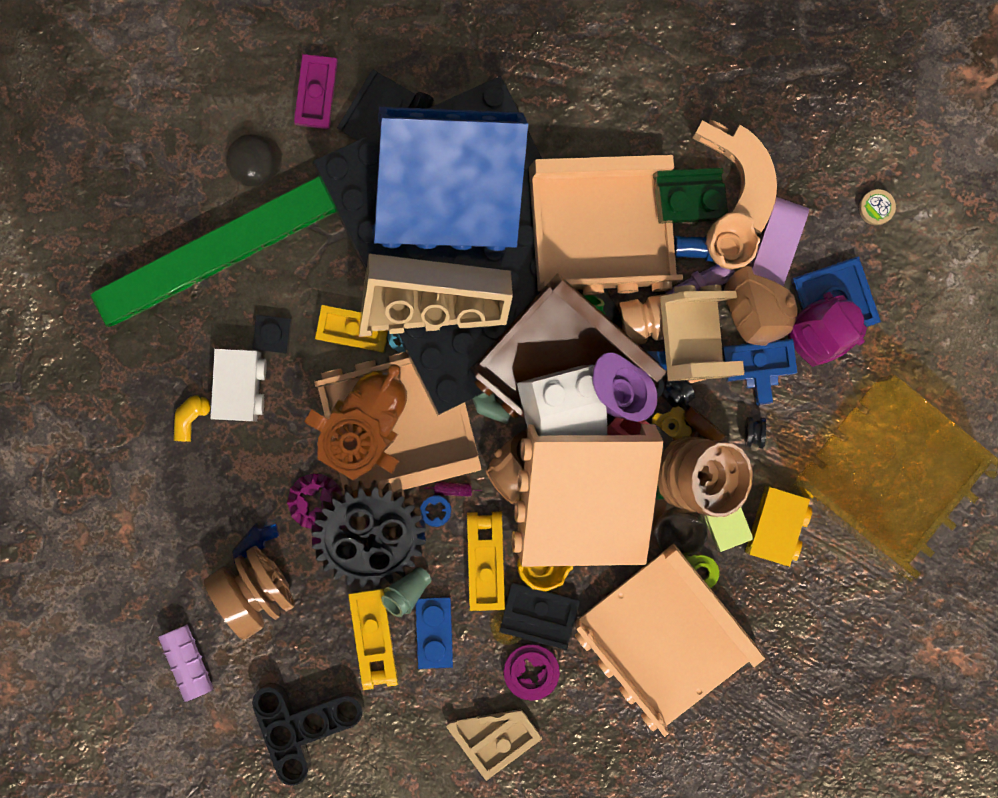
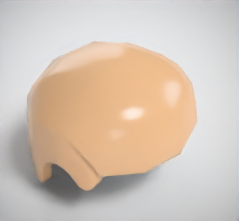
(732, 241)

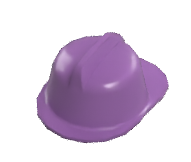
(624, 388)

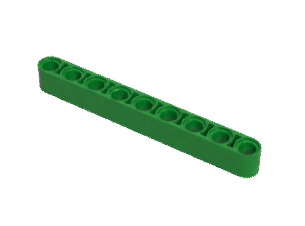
(213, 252)

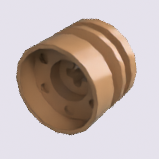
(705, 476)
(245, 595)

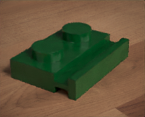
(690, 195)

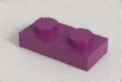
(315, 91)

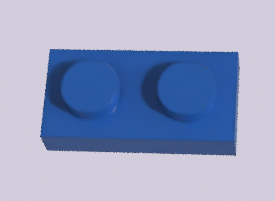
(434, 632)

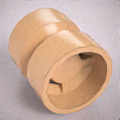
(641, 319)

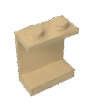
(694, 334)

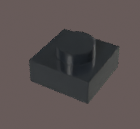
(272, 334)

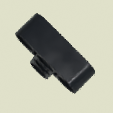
(299, 730)

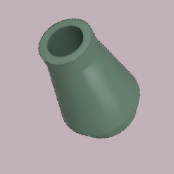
(405, 592)

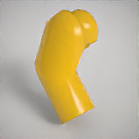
(186, 414)

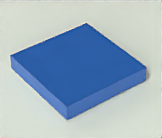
(840, 279)

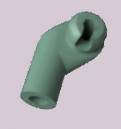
(488, 407)

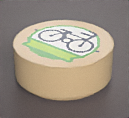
(877, 207)

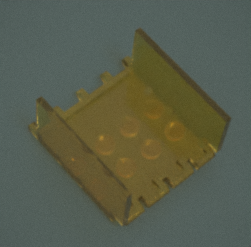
(895, 473)

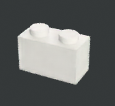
(237, 385)

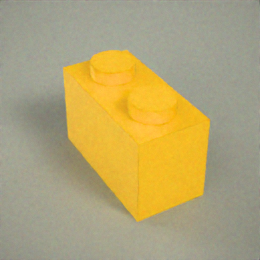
(779, 526)

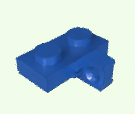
(762, 365)

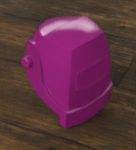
(827, 329)

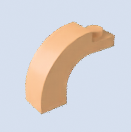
(753, 165)

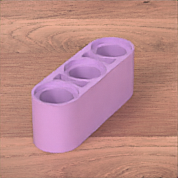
(779, 240)

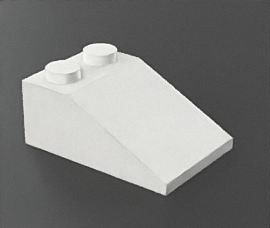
(564, 403)

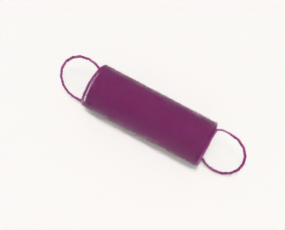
(452, 489)

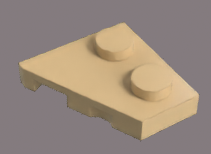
(494, 739)

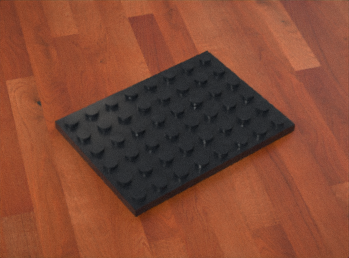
(443, 356)

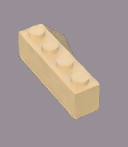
(431, 295)

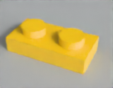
(342, 328)

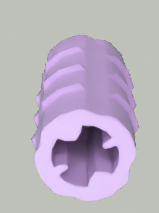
(186, 663)

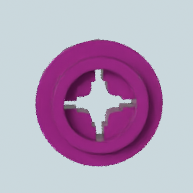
(309, 486)
(525, 687)

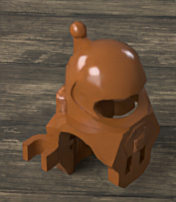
(362, 425)

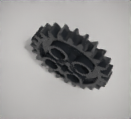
(368, 533)

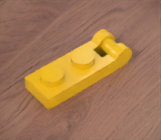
(485, 562)
(372, 638)

